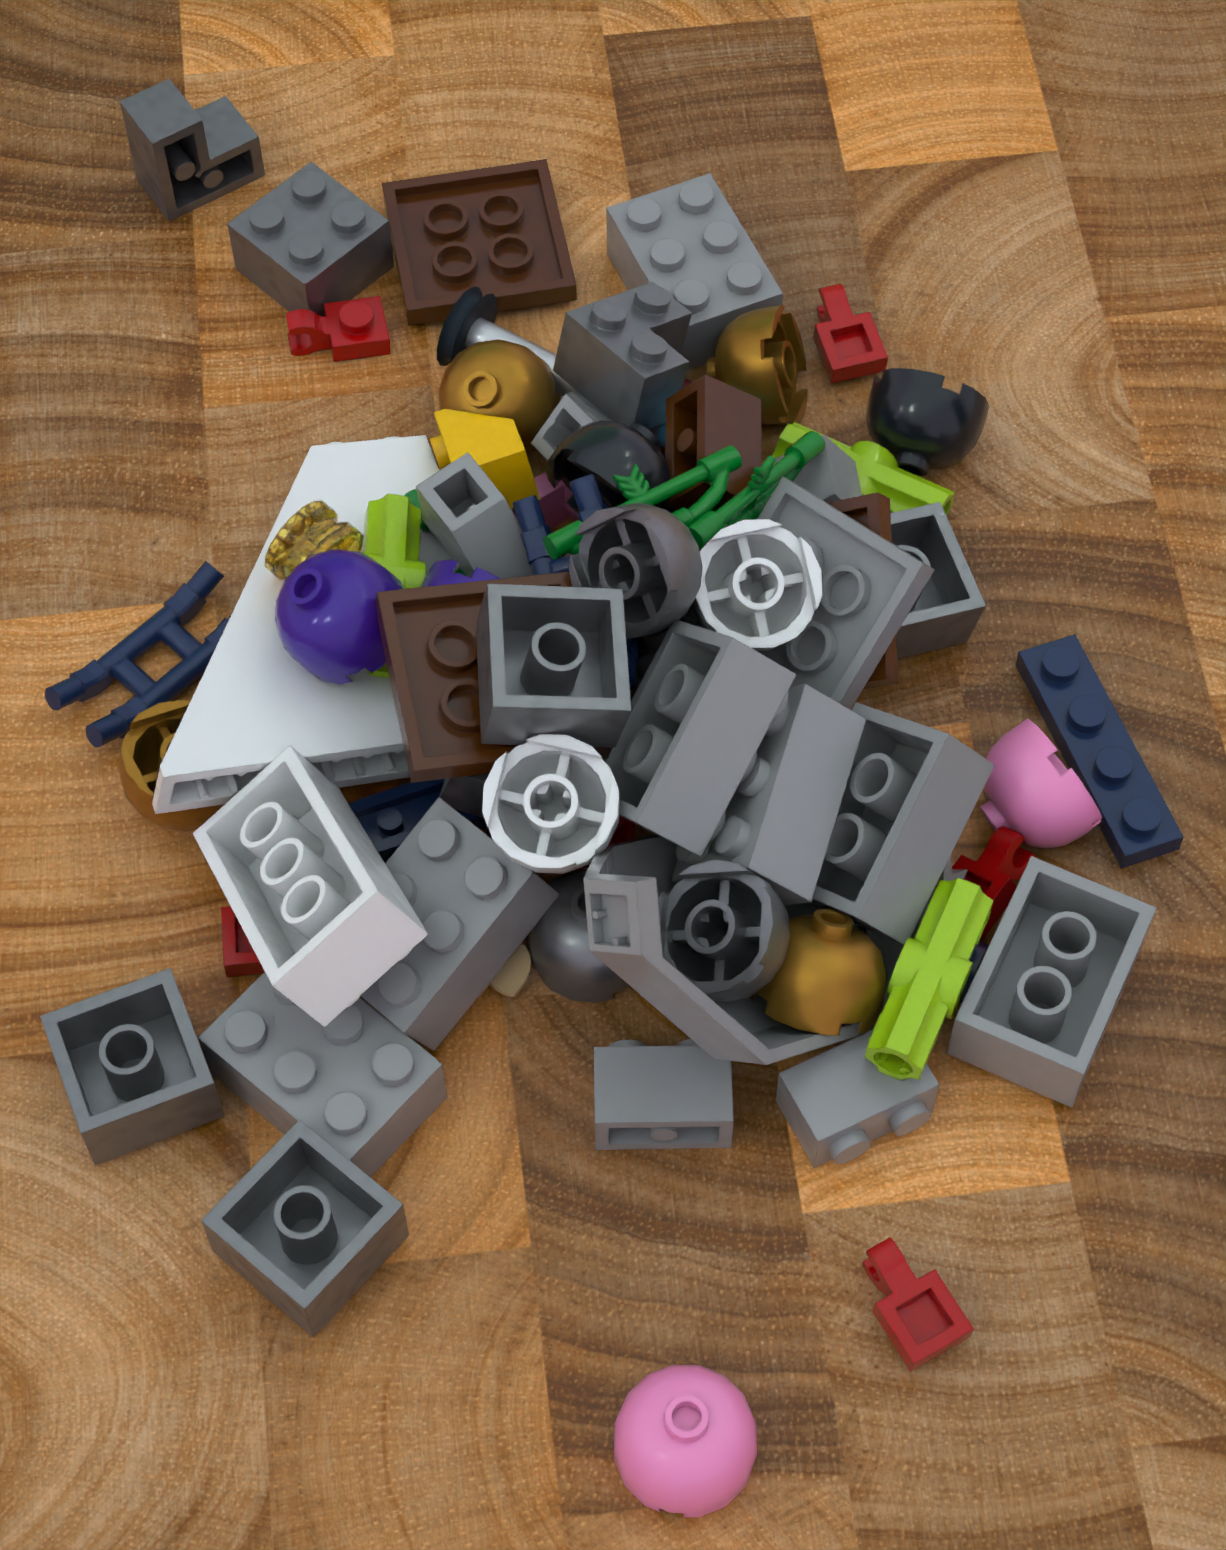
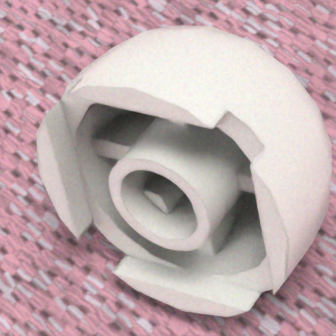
(758, 584)
(551, 804)

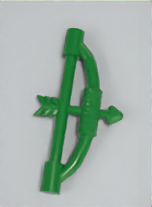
(712, 468)
(753, 498)

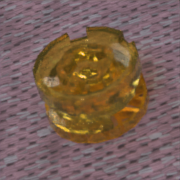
(310, 532)

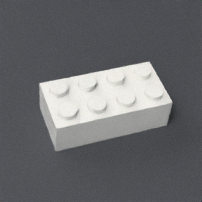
(308, 887)

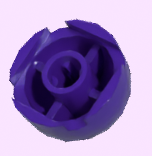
(331, 614)

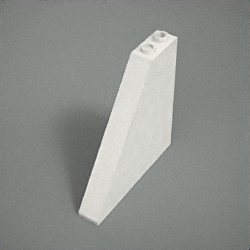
(263, 700)

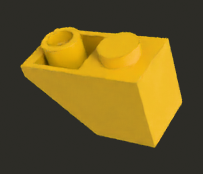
(492, 444)

